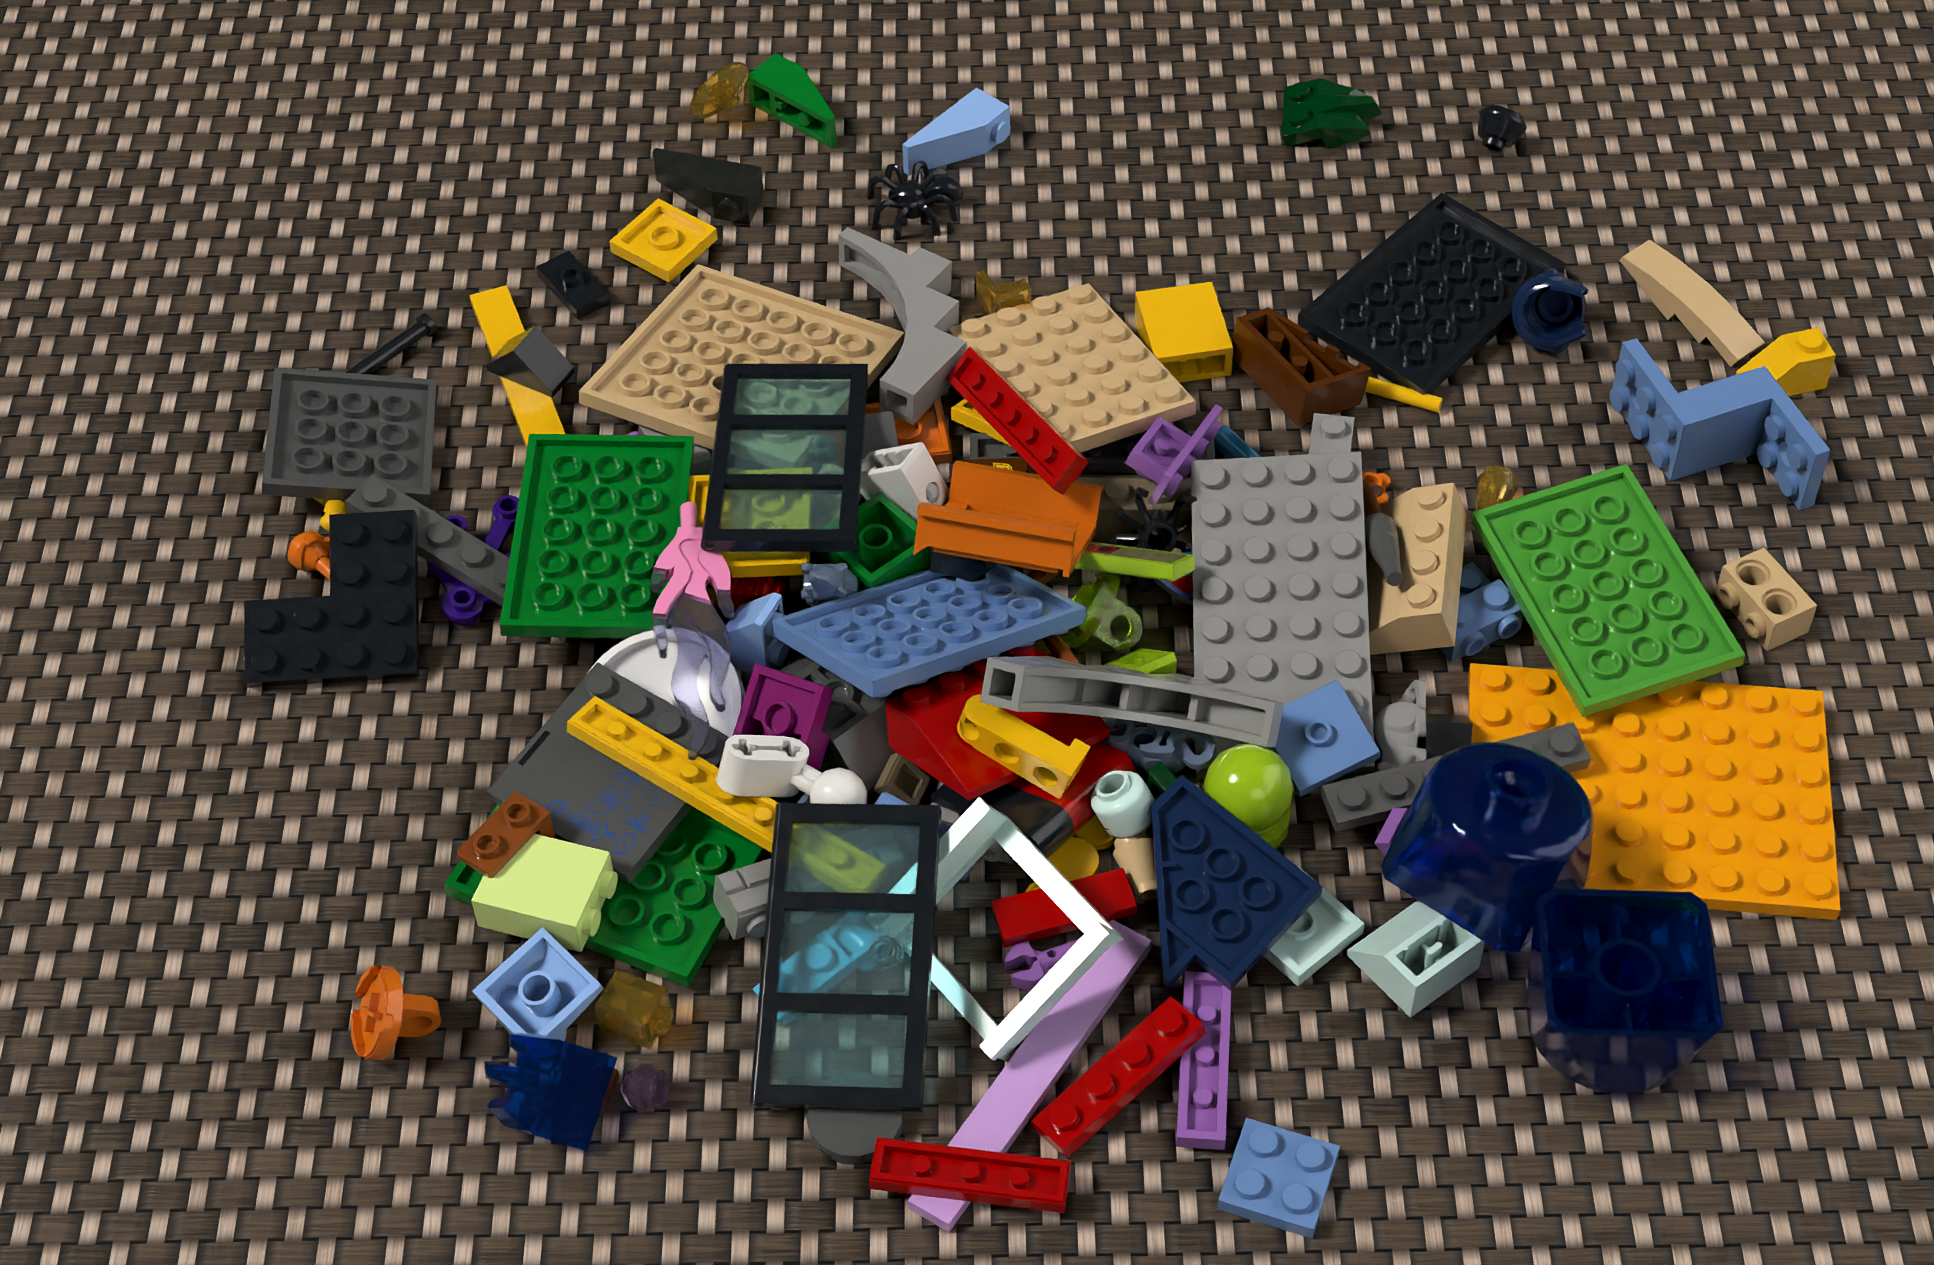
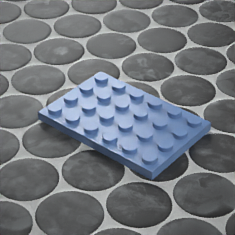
(926, 626)

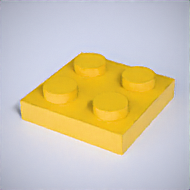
(663, 240)

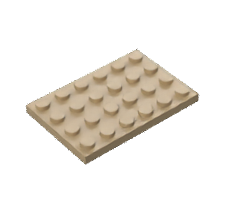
(1078, 366)

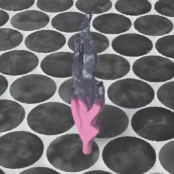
(693, 620)

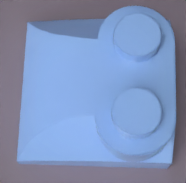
(538, 989)

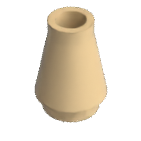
(1137, 859)

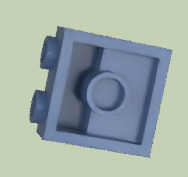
(1484, 614)

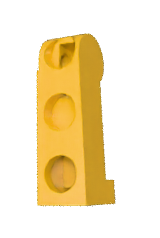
(1021, 746)

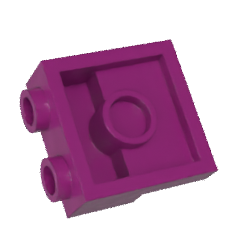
(786, 707)

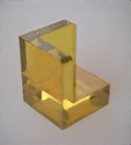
(1001, 296)

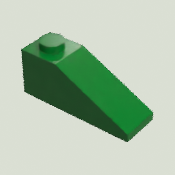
(790, 95)

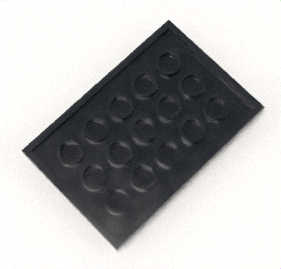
(1427, 295)

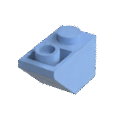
(753, 634)

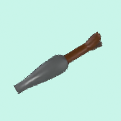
(1381, 535)

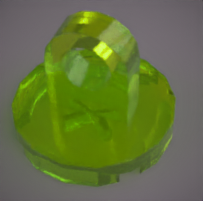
(1100, 612)

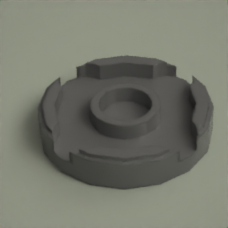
(852, 1134)

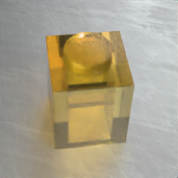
(634, 1009)

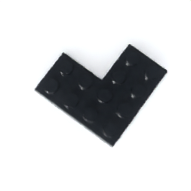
(359, 630)

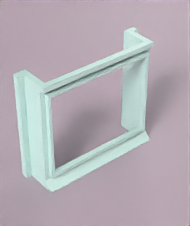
(957, 854)

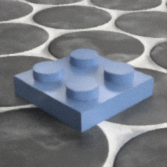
(1278, 1178)

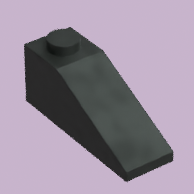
(714, 185)

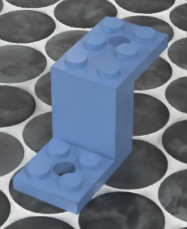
(1719, 424)

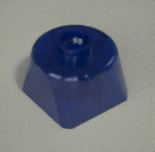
(1491, 838)
(1621, 985)

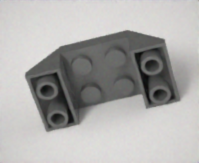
(854, 722)

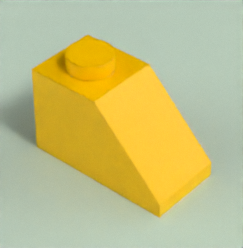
(1796, 361)

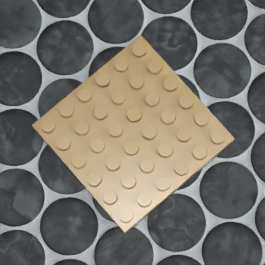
(675, 360)

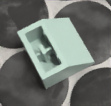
(1417, 956)

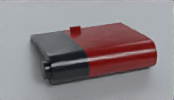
(1039, 815)

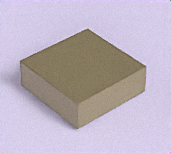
(903, 780)

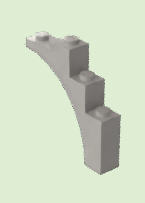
(918, 293)
(1128, 694)

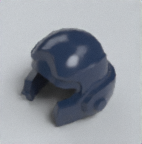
(1549, 311)

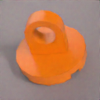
(388, 1013)

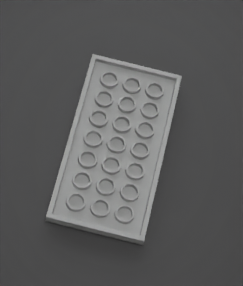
(1281, 579)

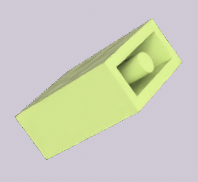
(548, 887)

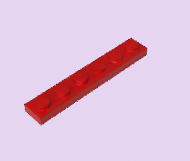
(1017, 421)

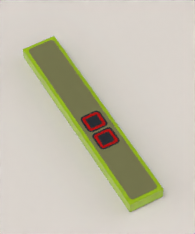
(1136, 561)

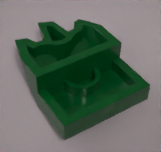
(1326, 112)

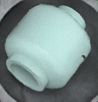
(1122, 803)

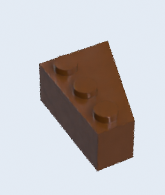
(1295, 369)

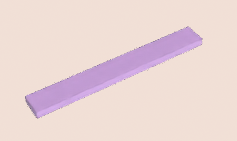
(1039, 1064)

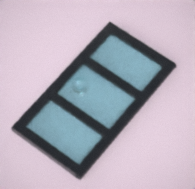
(787, 459)
(847, 957)

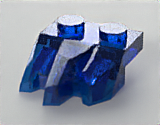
(551, 1088)

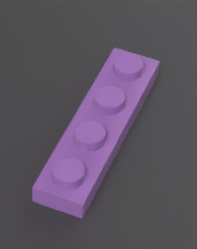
(1205, 1066)

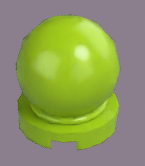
(1254, 789)

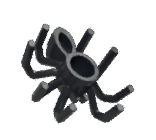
(913, 198)
(1155, 532)

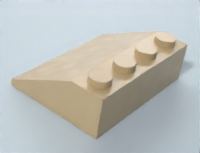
(1431, 543)

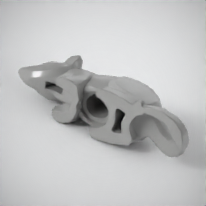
(1402, 728)

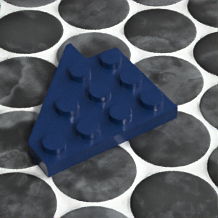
(1219, 887)

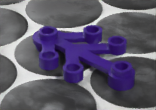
(473, 602)

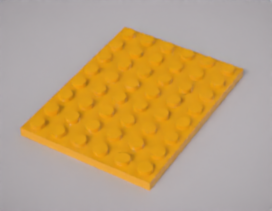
(1691, 787)

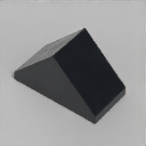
(532, 362)

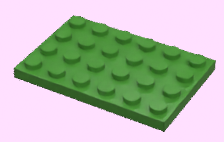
(1606, 590)

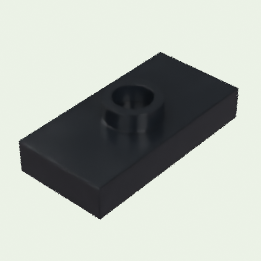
(573, 284)

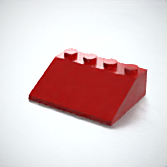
(926, 720)

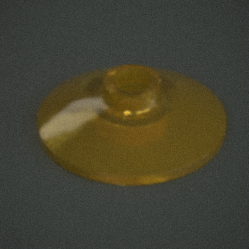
(720, 91)

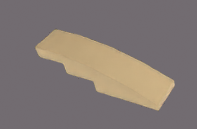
(1685, 294)

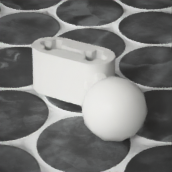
(780, 769)

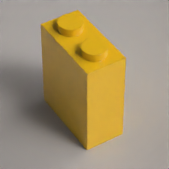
(1185, 330)

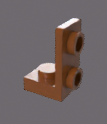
(505, 834)

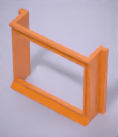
(1010, 519)

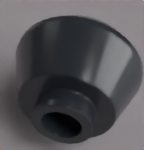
(1500, 127)

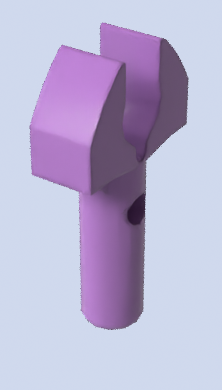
(1038, 961)

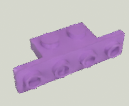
(1167, 453)

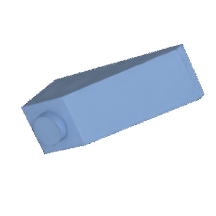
(960, 132)

